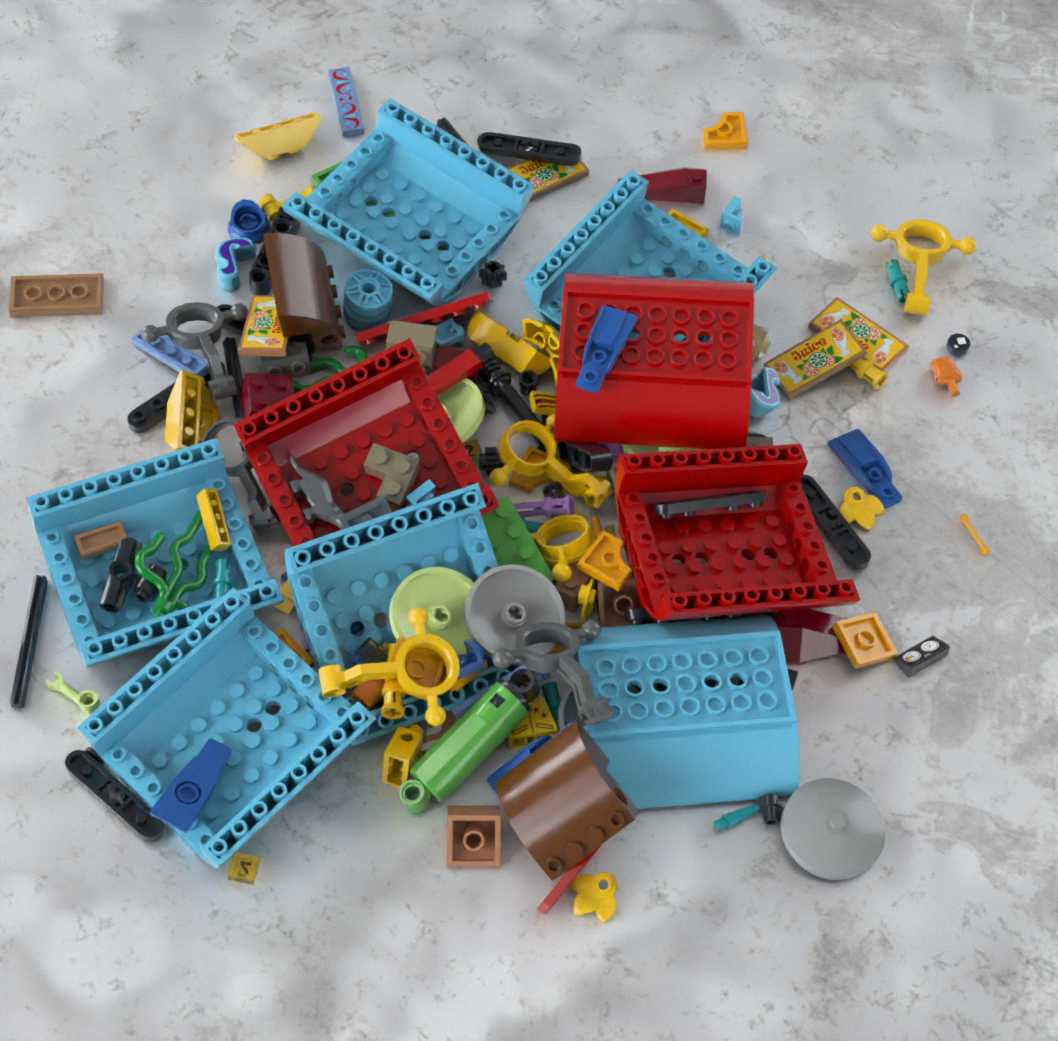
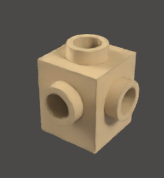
(762, 344)

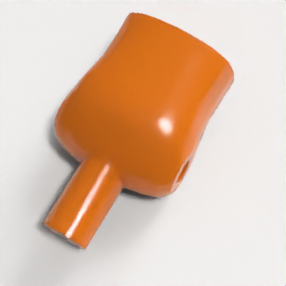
(947, 374)
(368, 693)

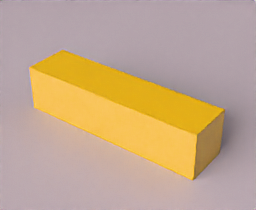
(213, 519)

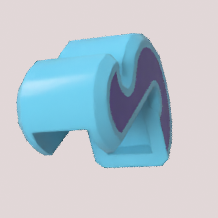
(227, 255)
(764, 395)

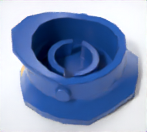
(248, 221)

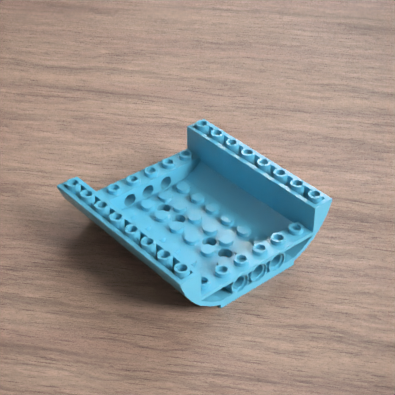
(433, 189)
(633, 239)
(148, 500)
(358, 570)
(214, 687)
(694, 738)

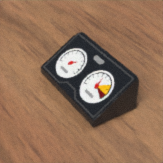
(921, 655)

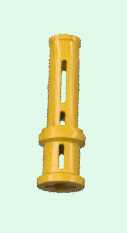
(867, 371)
(392, 698)

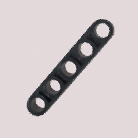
(259, 275)

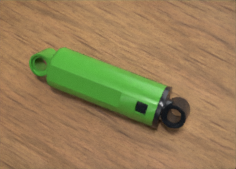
(469, 740)

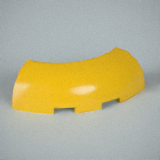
(544, 337)
(508, 348)

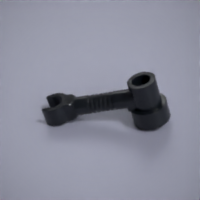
(528, 382)
(371, 654)
(771, 808)

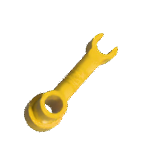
(271, 206)

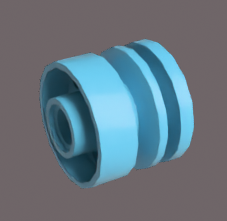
(367, 299)

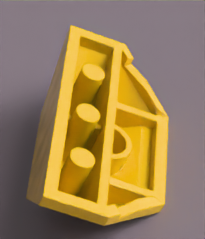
(281, 136)
(189, 411)

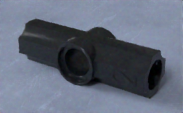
(117, 587)

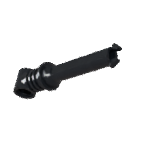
(499, 382)

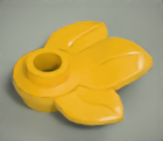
(861, 510)
(587, 599)
(592, 898)

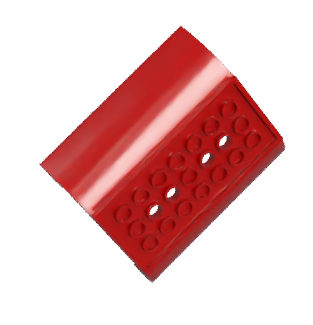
(658, 386)
(335, 426)
(727, 581)

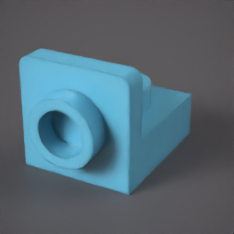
(731, 217)
(449, 334)
(422, 493)

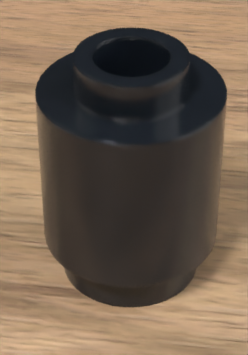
(146, 590)

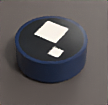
(958, 344)

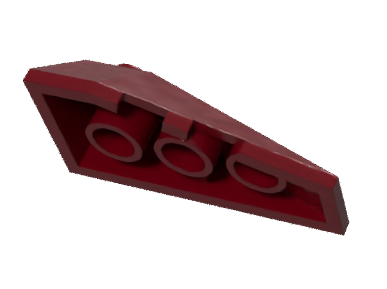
(677, 185)
(808, 635)

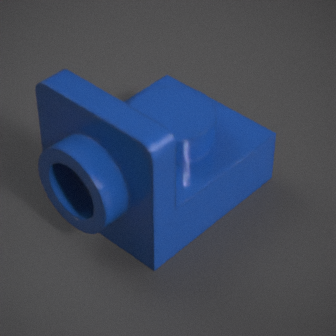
(472, 661)

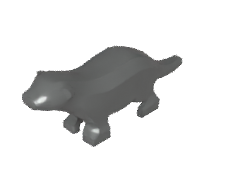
(318, 495)

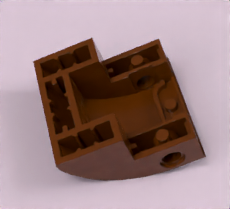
(304, 290)
(564, 800)

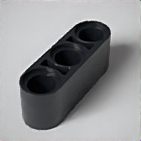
(585, 456)

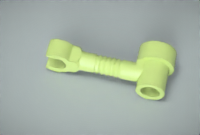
(87, 700)

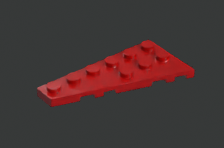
(433, 315)

